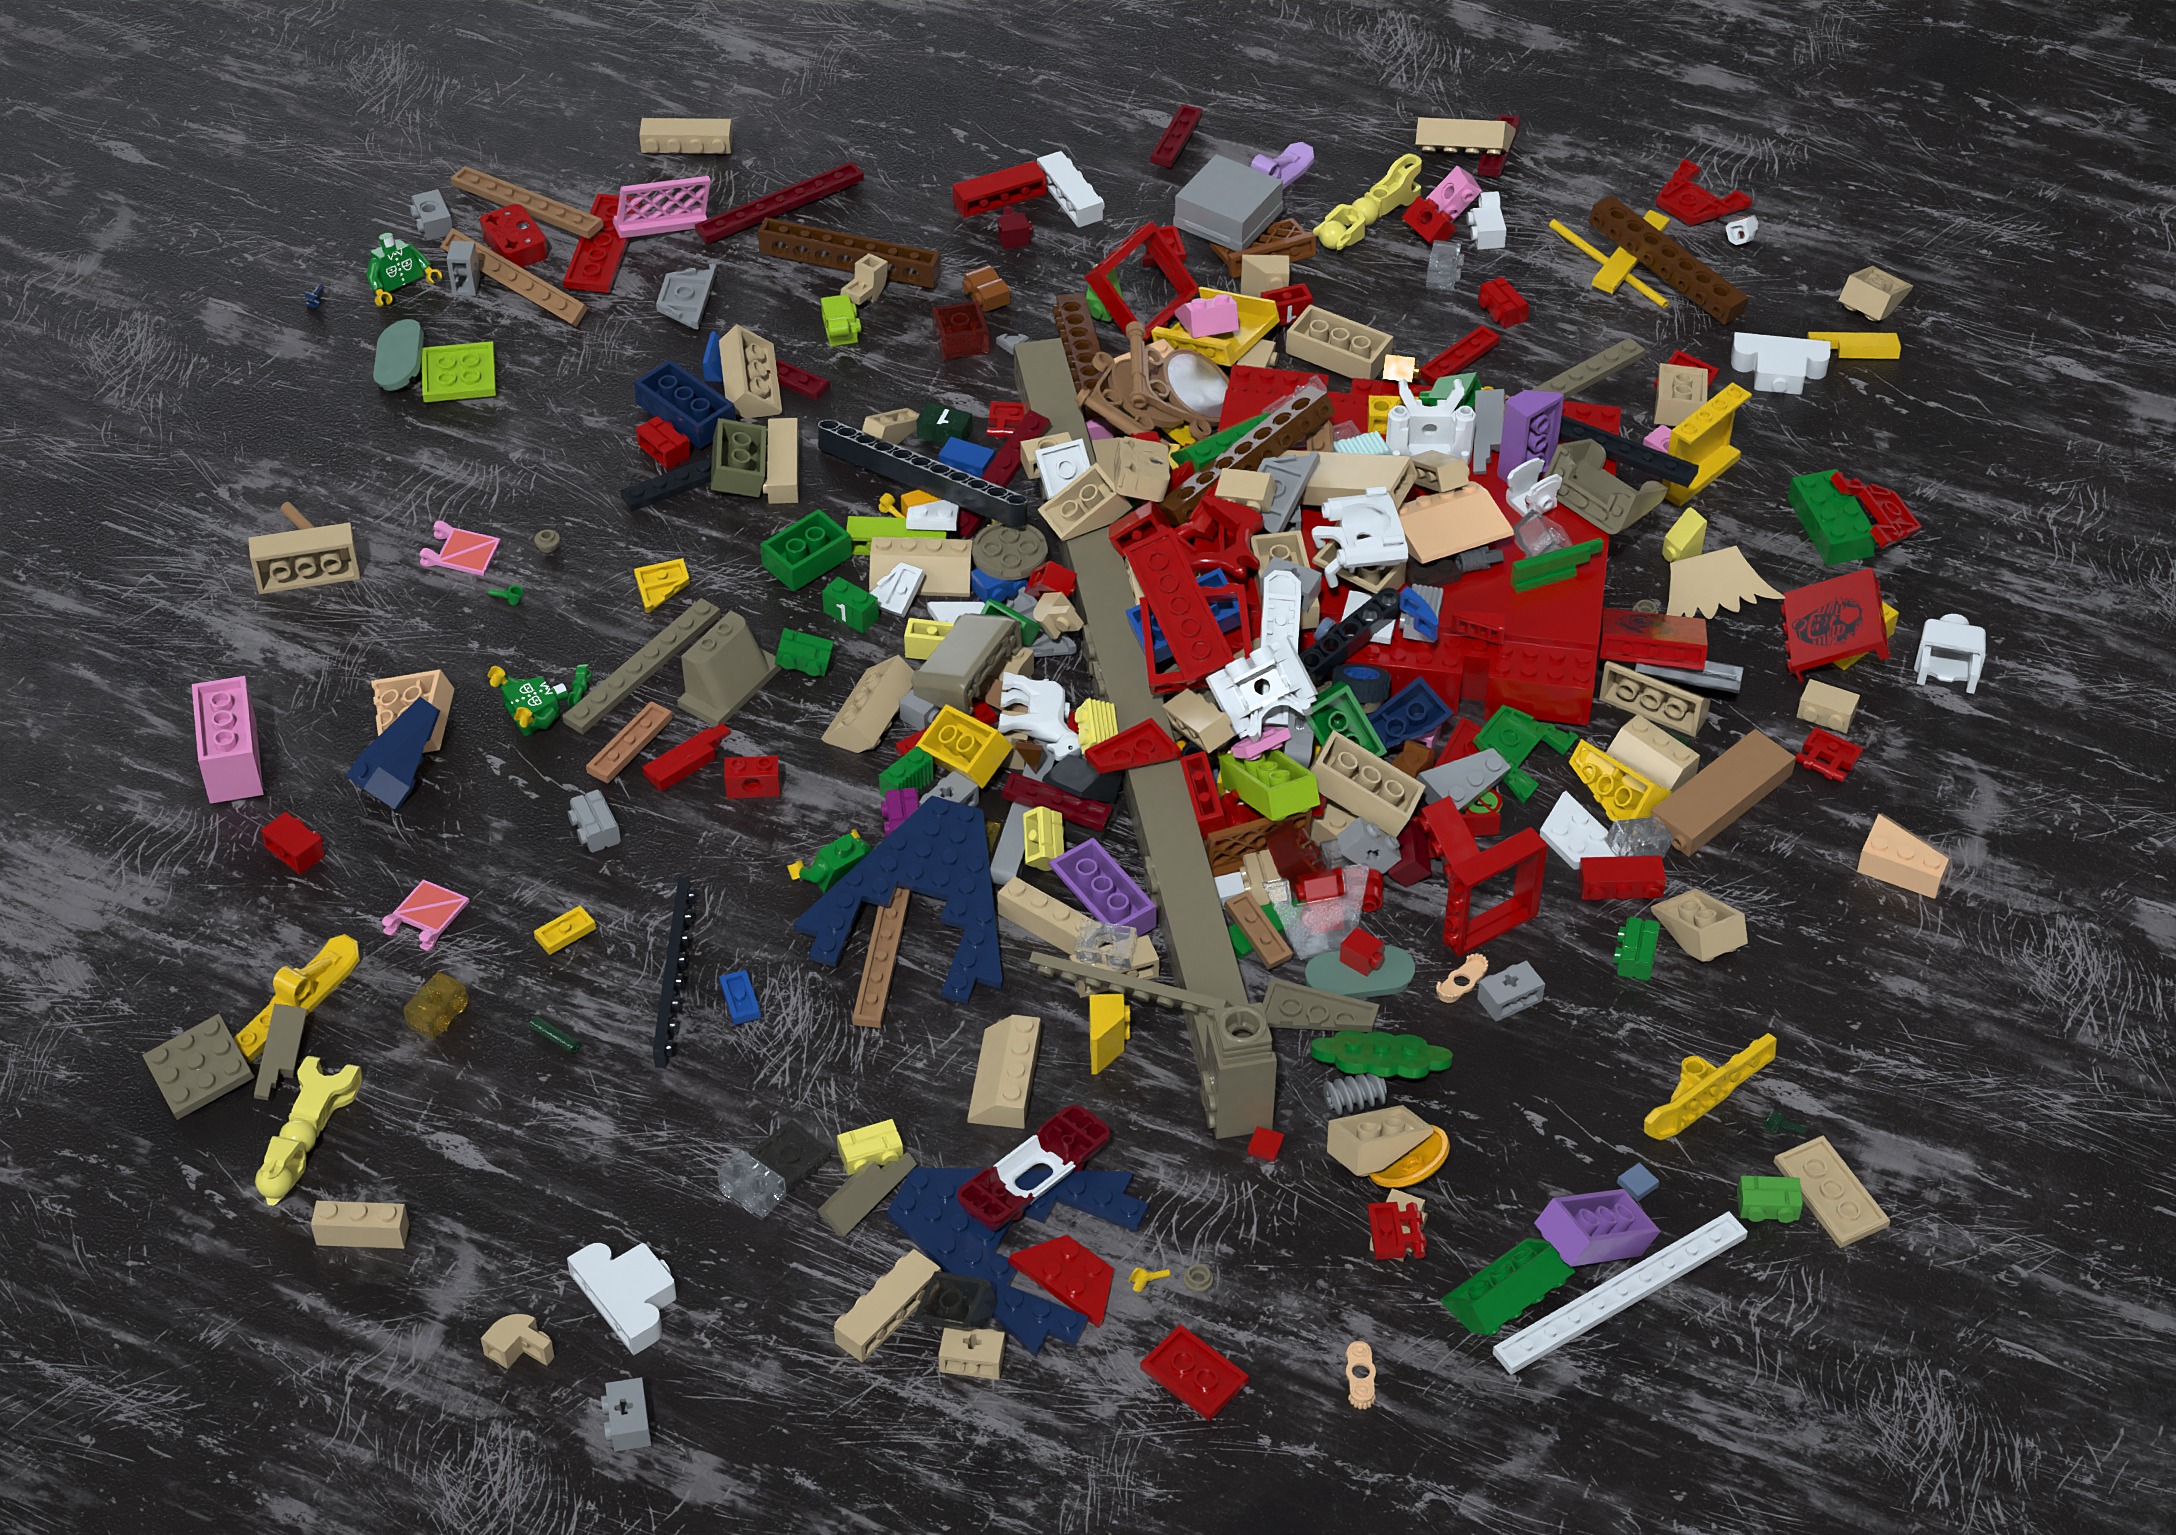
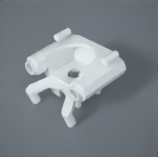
(1431, 428)
(1358, 515)
(1284, 671)

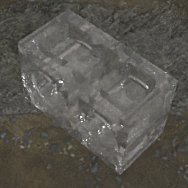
(1639, 837)
(757, 1187)

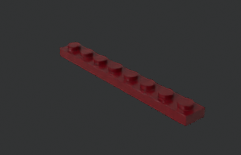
(779, 202)

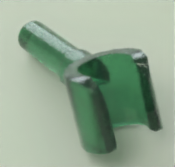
(1776, 1120)

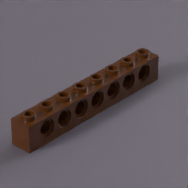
(843, 250)
(1668, 259)
(1080, 344)
(1266, 440)

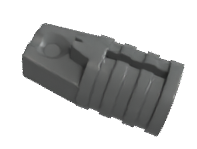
(1477, 559)

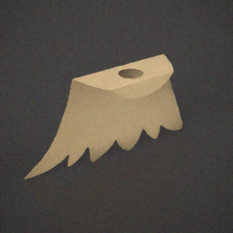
(1713, 580)

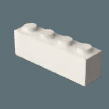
(1071, 189)

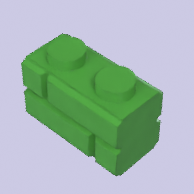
(1769, 1198)

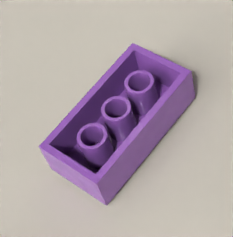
(1596, 1227)

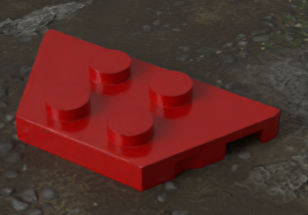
(1068, 1274)

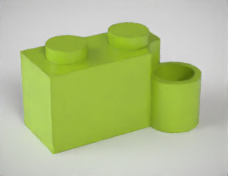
(840, 320)

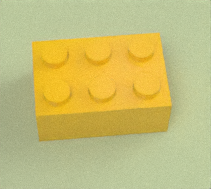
(965, 745)

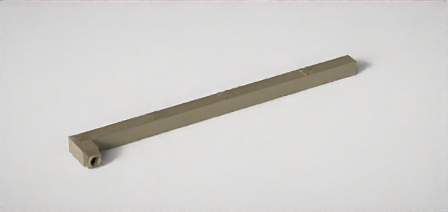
(1236, 1044)

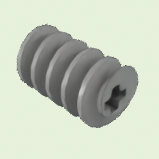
(1354, 1091)

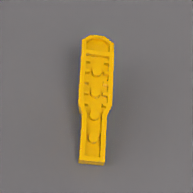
(301, 989)
(1705, 1087)

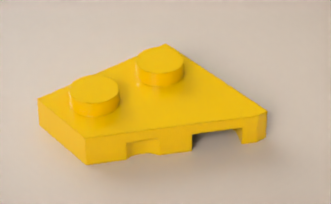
(660, 582)

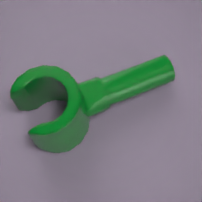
(512, 594)

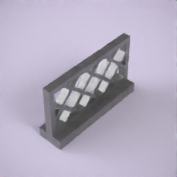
(1715, 675)

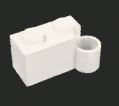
(1487, 222)

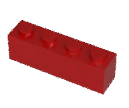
(999, 189)

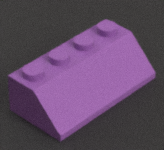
(1529, 430)
(1105, 887)

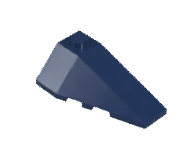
(1409, 714)
(392, 758)

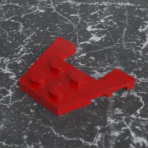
(1692, 202)
(1893, 516)

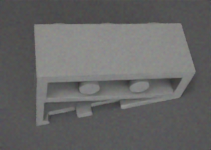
(1464, 779)

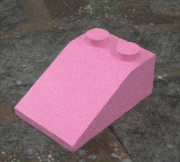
(1209, 316)

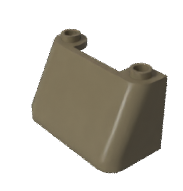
(1597, 493)
(965, 659)

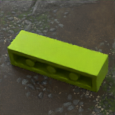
(864, 528)

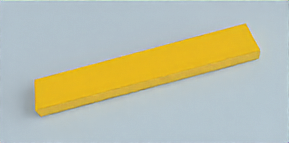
(1622, 262)

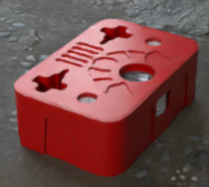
(514, 235)

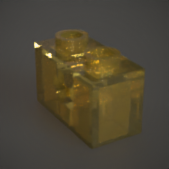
(436, 1005)

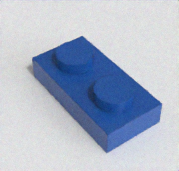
(740, 997)

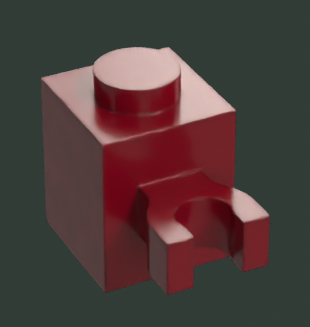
(1014, 229)

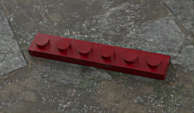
(1004, 467)

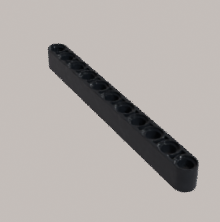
(923, 473)
(1326, 660)

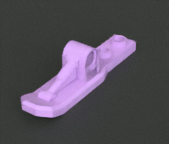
(1289, 165)

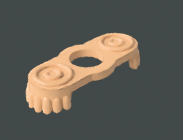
(1473, 969)
(1362, 1389)

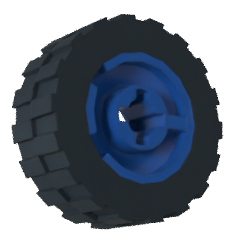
(1366, 682)

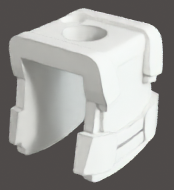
(1524, 488)

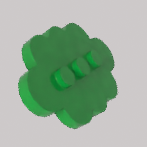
(1381, 1054)

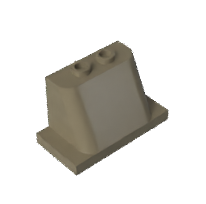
(724, 671)

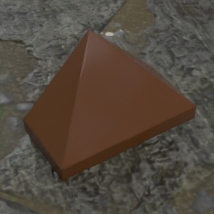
(1029, 751)

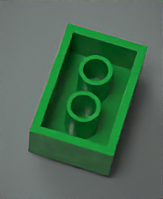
(806, 550)

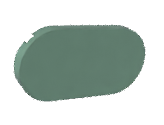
(398, 354)
(1331, 975)

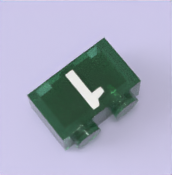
(940, 423)

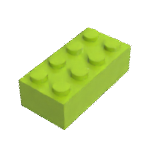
(1271, 783)

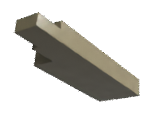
(280, 1047)
(863, 1192)

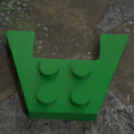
(1514, 737)

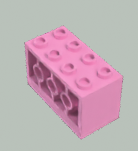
(227, 739)

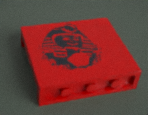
(1834, 621)
(1653, 638)

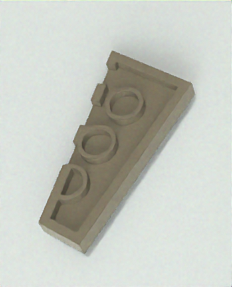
(1310, 1008)

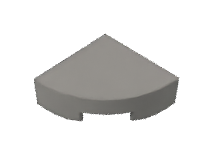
(1008, 342)

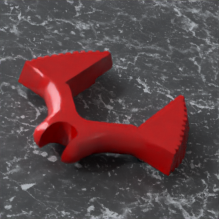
(1237, 519)
(1201, 523)

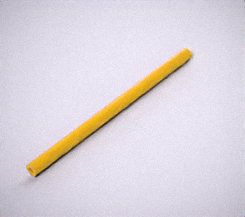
(1602, 259)

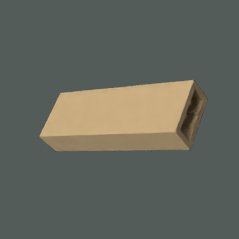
(1352, 473)

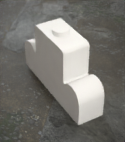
(1780, 361)
(625, 1290)

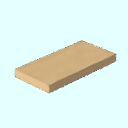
(1832, 1191)

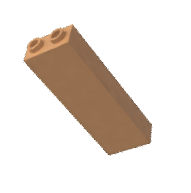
(1724, 791)

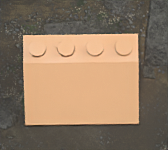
(1451, 522)

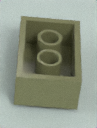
(738, 457)

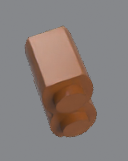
(986, 287)

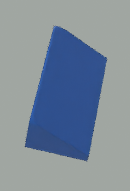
(712, 360)

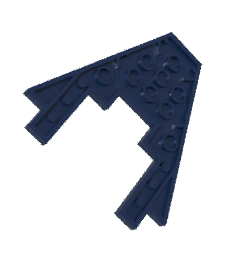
(933, 853)
(936, 1222)

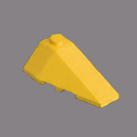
(1616, 785)

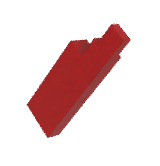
(685, 757)

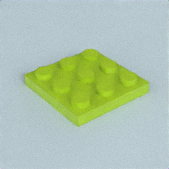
(458, 371)

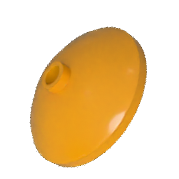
(1415, 1164)

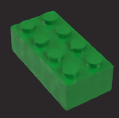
(1831, 518)

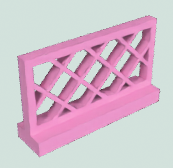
(663, 218)

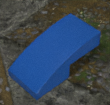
(1424, 617)

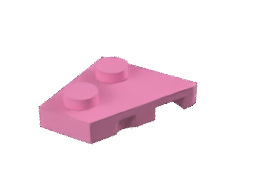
(1270, 739)

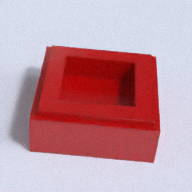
(1265, 1144)

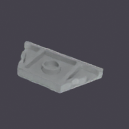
(686, 295)
(1291, 477)
(1042, 643)

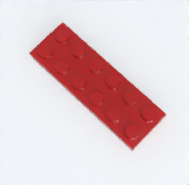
(599, 257)
(1179, 606)

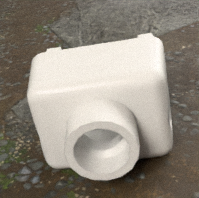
(1951, 651)

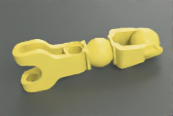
(1383, 197)
(315, 1104)

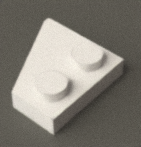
(933, 516)
(898, 589)

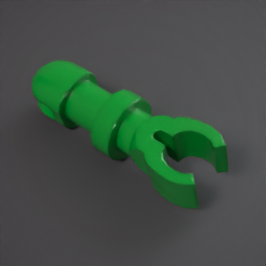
(579, 685)

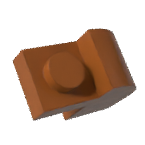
(1414, 759)

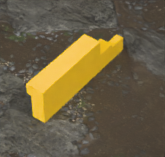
(1861, 344)

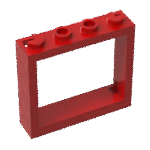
(1168, 262)
(1174, 680)
(1529, 854)

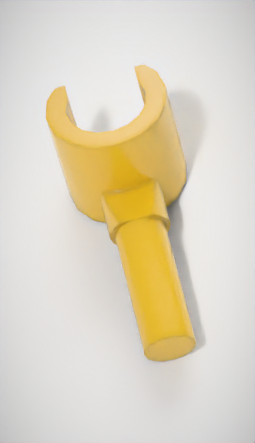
(886, 505)
(1141, 1277)

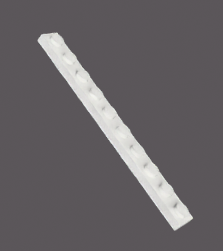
(1619, 1293)

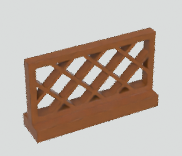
(1297, 245)
(1228, 860)

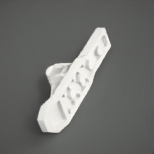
(1279, 621)

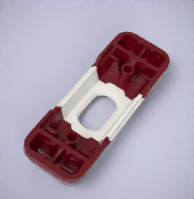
(1061, 1143)

